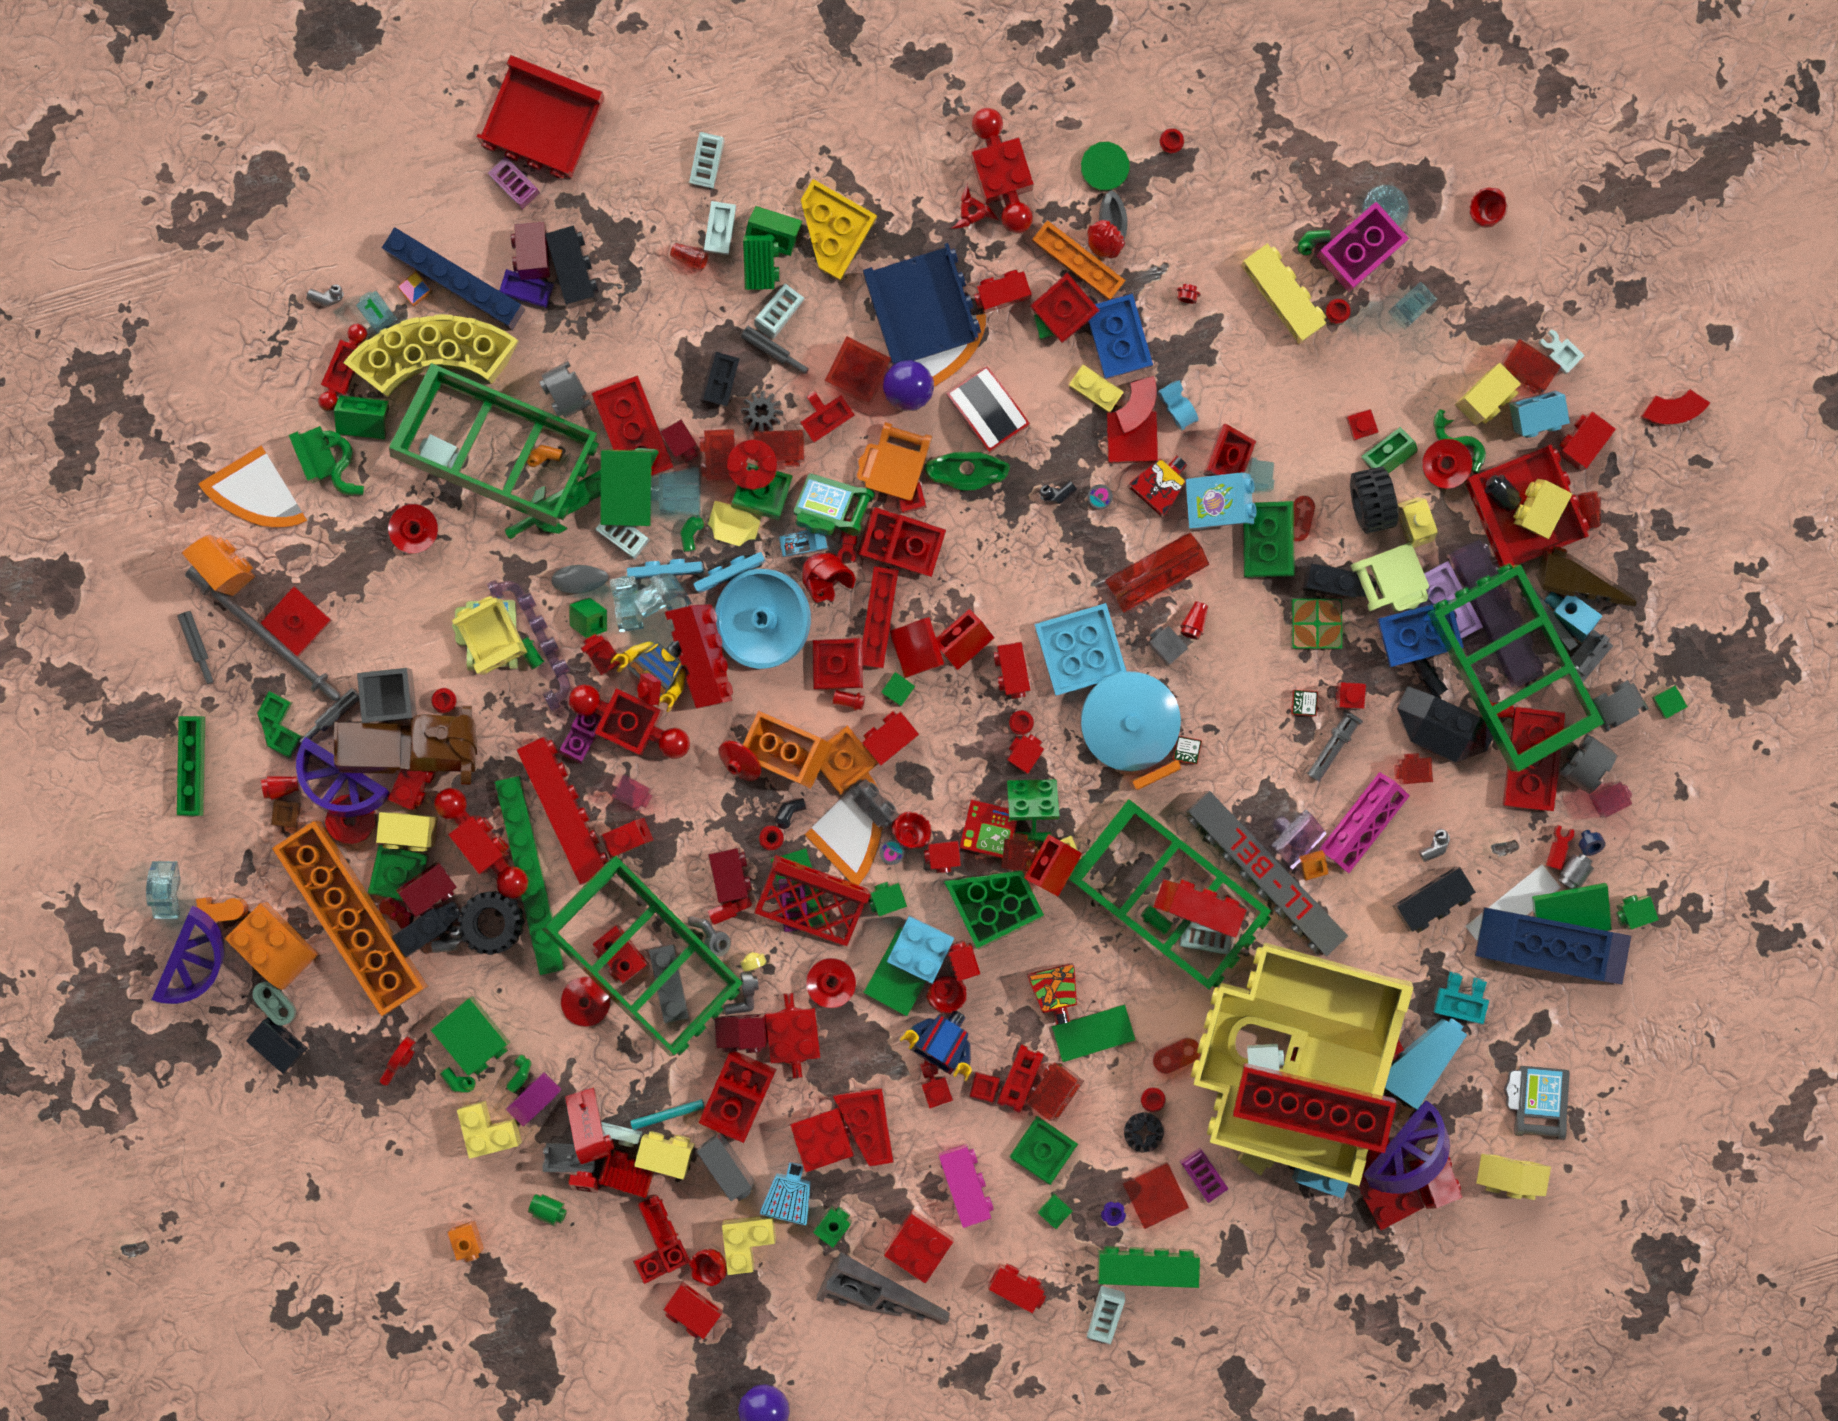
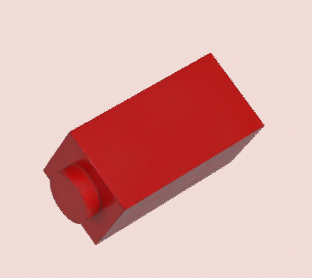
(1002, 292)
(1013, 670)
(1016, 1288)

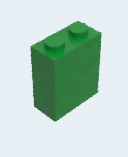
(471, 1037)

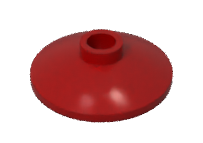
(1459, 460)
(400, 528)
(739, 760)
(831, 996)
(598, 1002)

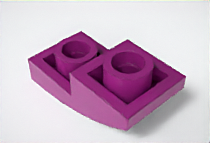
(580, 737)
(533, 1099)

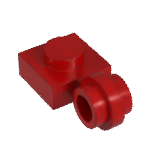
(936, 1090)

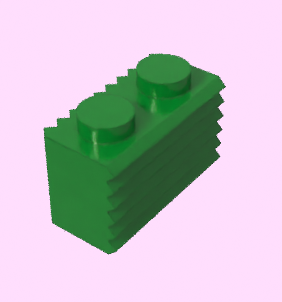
(760, 262)

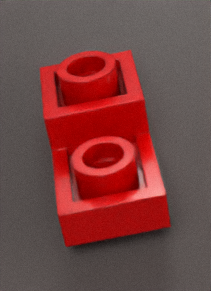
(661, 1261)

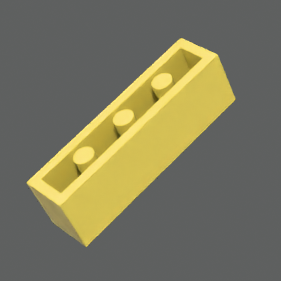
(1283, 293)

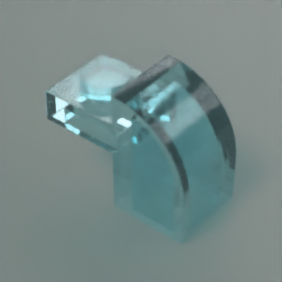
(1412, 305)
(663, 592)
(626, 612)
(162, 889)

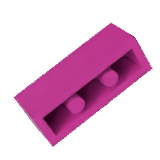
(966, 1185)

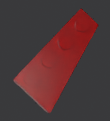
(701, 654)

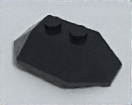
(1442, 726)

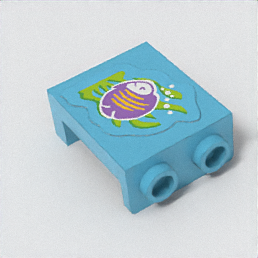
(1220, 500)

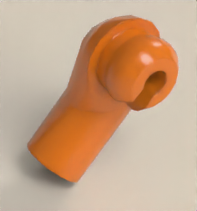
(543, 453)

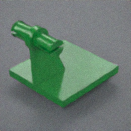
(1033, 802)

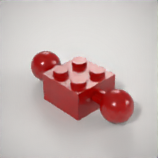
(1002, 170)
(629, 721)
(480, 844)

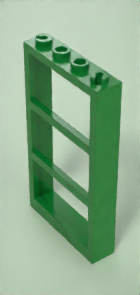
(419, 407)
(1489, 712)
(1104, 842)
(582, 897)

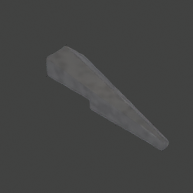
(858, 1284)

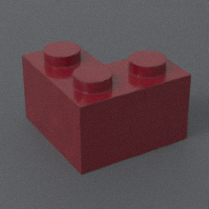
(741, 1031)

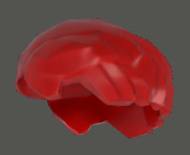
(1488, 207)
(1105, 239)
(911, 830)
(947, 994)
(708, 1267)

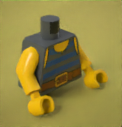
(659, 662)

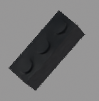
(572, 266)
(1434, 900)

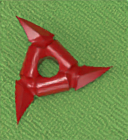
(967, 218)

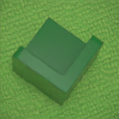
(588, 617)

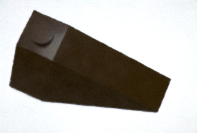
(1567, 575)

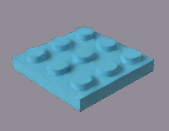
(1080, 649)

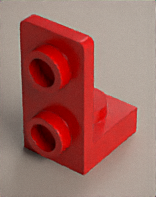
(600, 653)

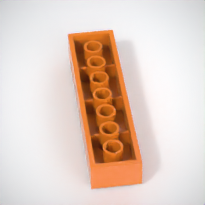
(349, 917)

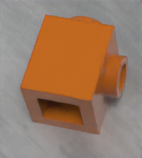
(466, 1241)

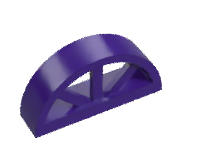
(380, 793)
(191, 991)
(1404, 1143)

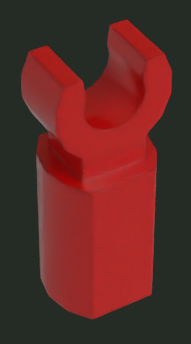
(848, 542)
(1559, 848)
(728, 910)

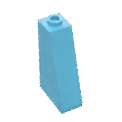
(1424, 1061)

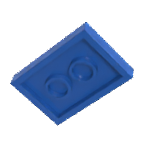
(1119, 337)
(1413, 636)

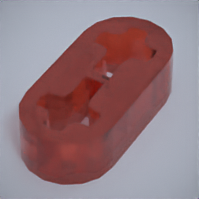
(1307, 517)

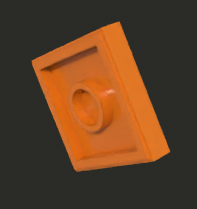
(846, 760)
(1155, 775)

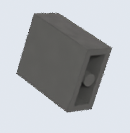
(726, 1167)

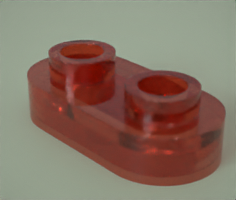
(1175, 1052)

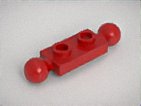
(339, 375)

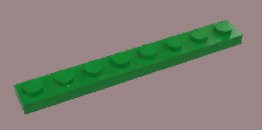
(526, 857)

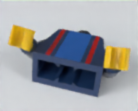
(942, 1043)

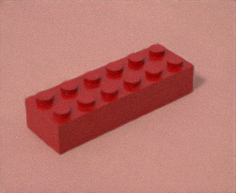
(1314, 1107)

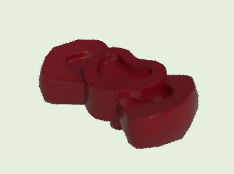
(396, 912)

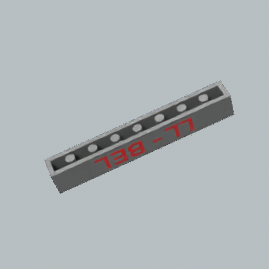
(1266, 873)

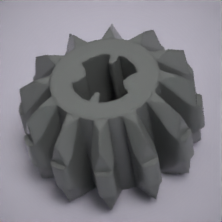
(761, 403)

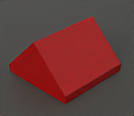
(1230, 452)

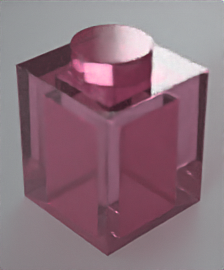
(633, 793)
(1611, 799)

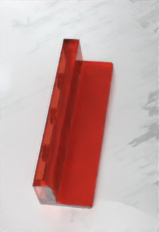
(1157, 572)

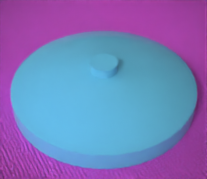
(763, 618)
(1130, 721)

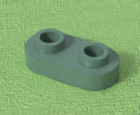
(273, 1005)

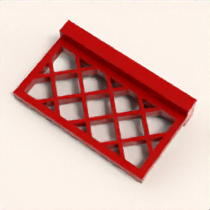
(814, 879)

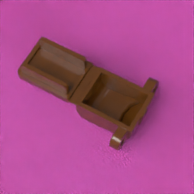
(426, 745)

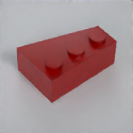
(1200, 907)

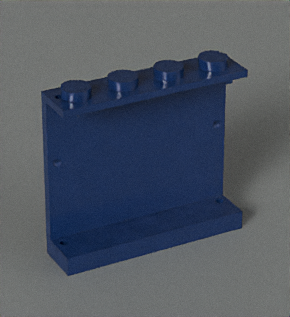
(922, 305)

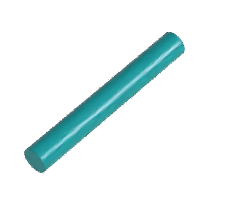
(667, 1114)

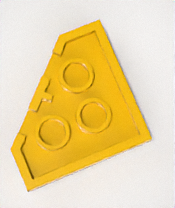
(835, 227)

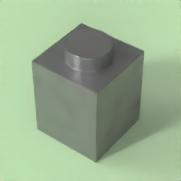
(1167, 644)

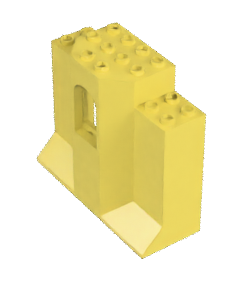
(1344, 1034)

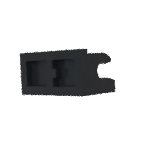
(719, 379)
(276, 1045)

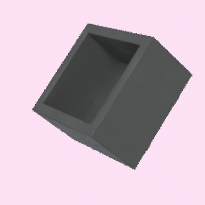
(386, 695)

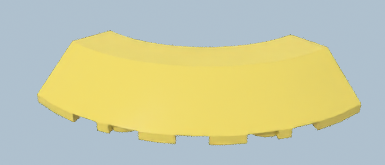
(437, 339)

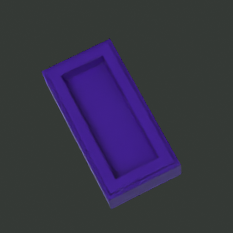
(530, 291)

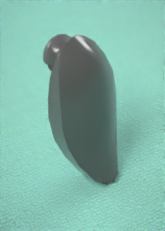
(1113, 210)
(579, 578)

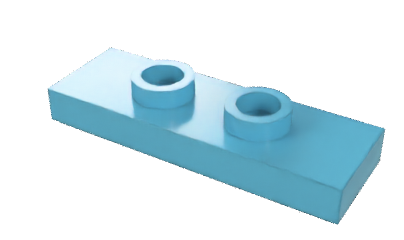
(676, 567)
(719, 575)

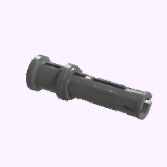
(1318, 772)

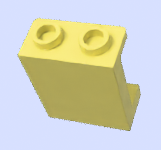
(489, 635)

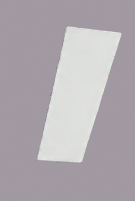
(1519, 898)

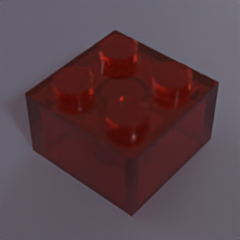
(858, 371)

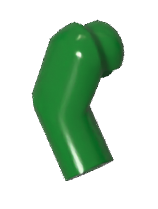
(1310, 240)
(688, 531)
(521, 1075)
(458, 1083)

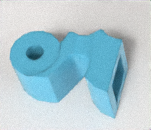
(1177, 405)

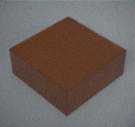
(285, 813)

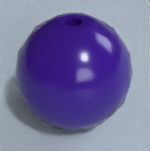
(908, 385)
(764, 1404)

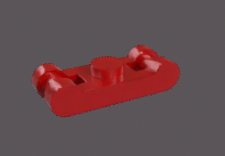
(1020, 1078)

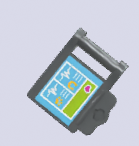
(1538, 1094)

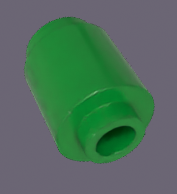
(547, 1209)

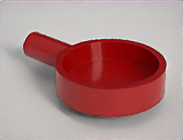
(400, 1058)

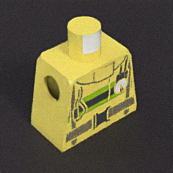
(1417, 522)

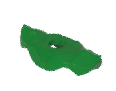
(986, 470)

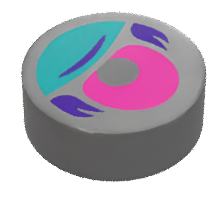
(1100, 497)
(891, 852)

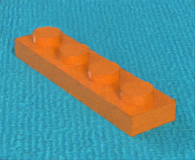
(1078, 260)

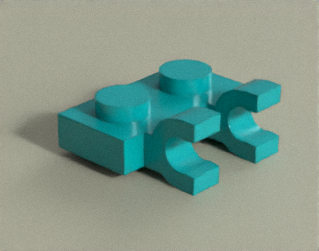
(1462, 1005)

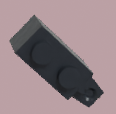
(1333, 582)
(426, 928)

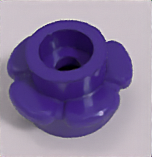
(1108, 1209)

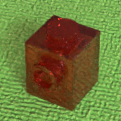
(1413, 769)
(1019, 852)

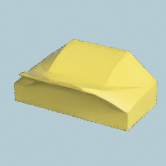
(733, 524)

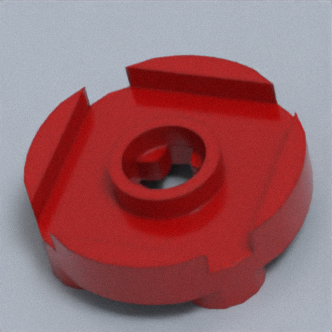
(752, 479)
(346, 832)

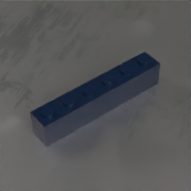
(453, 278)

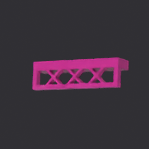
(1361, 819)

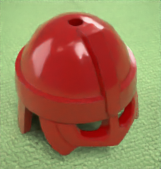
(822, 573)

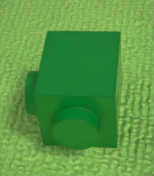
(887, 898)
(1636, 912)
(833, 1225)

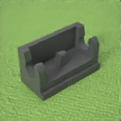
(563, 1158)

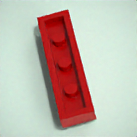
(879, 616)

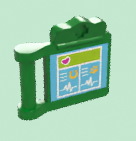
(825, 504)

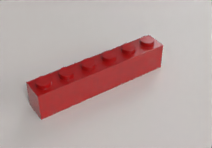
(562, 808)

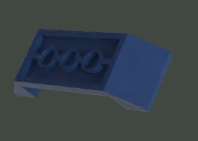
(1553, 946)

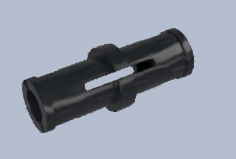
(1429, 676)

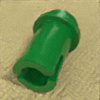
(532, 656)
(1156, 919)

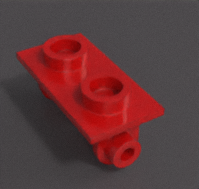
(657, 1222)

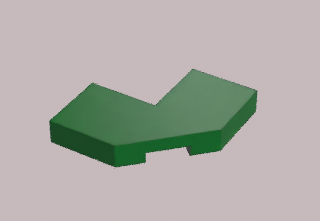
(271, 717)

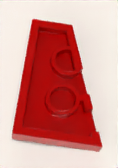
(868, 1122)

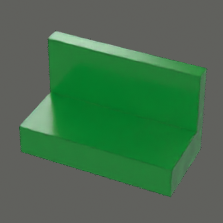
(772, 223)
(361, 417)
(312, 454)

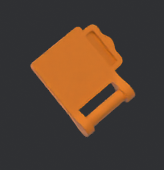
(892, 467)

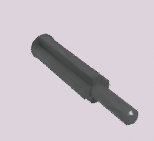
(771, 348)
(195, 643)
(333, 713)

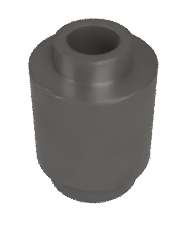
(1576, 871)

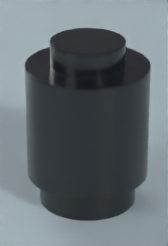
(1502, 492)

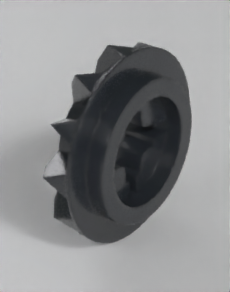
(1136, 1123)

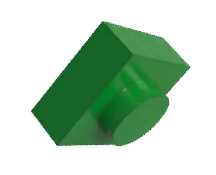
(1054, 1211)

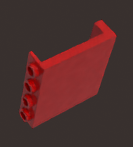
(541, 118)
(1509, 541)

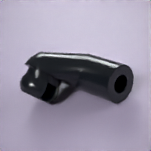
(1057, 495)
(786, 811)

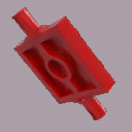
(792, 1035)

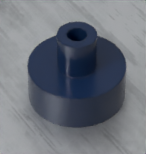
(1591, 843)

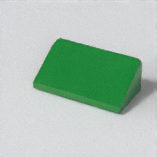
(1391, 451)

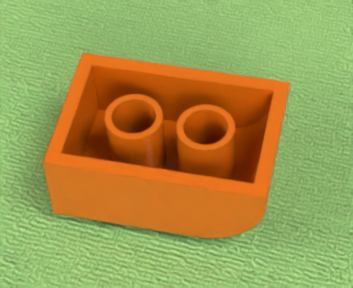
(219, 564)
(786, 749)
(272, 946)

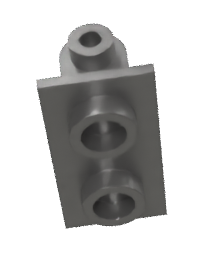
(1590, 654)
(883, 811)

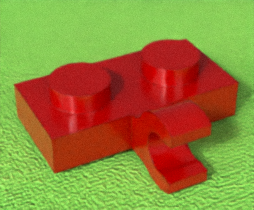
(826, 417)

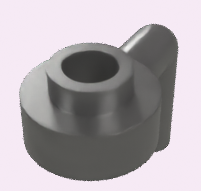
(713, 936)
(749, 985)

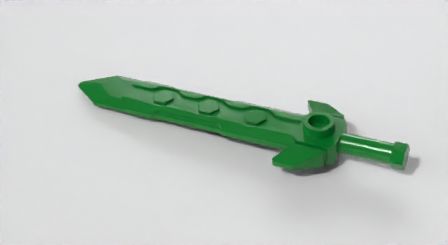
(588, 491)

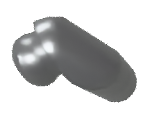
(327, 298)
(1438, 846)
(450, 943)

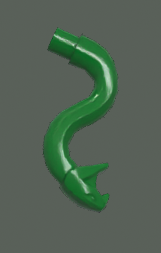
(1479, 457)
(341, 486)

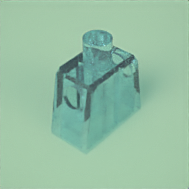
(679, 492)

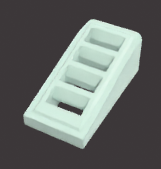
(713, 139)
(765, 327)
(636, 549)
(1228, 945)
(1103, 1300)

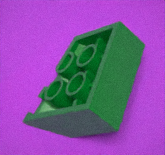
(994, 905)

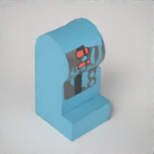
(802, 543)

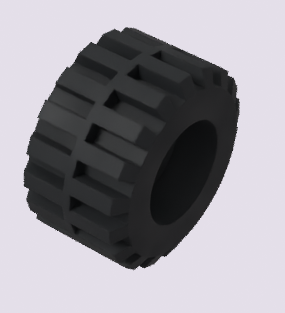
(1374, 500)
(472, 933)

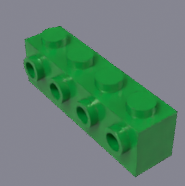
(1148, 1268)

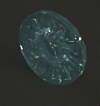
(1391, 200)

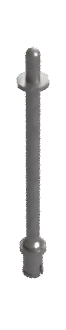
(319, 682)

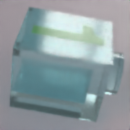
(376, 311)

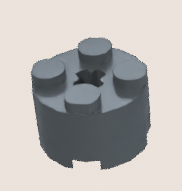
(565, 390)
(1619, 706)
(1588, 764)

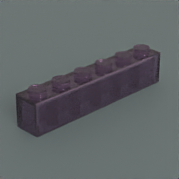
(1497, 614)

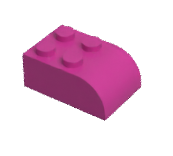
(1362, 247)

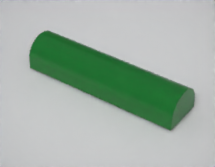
(191, 765)

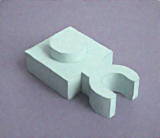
(1563, 353)

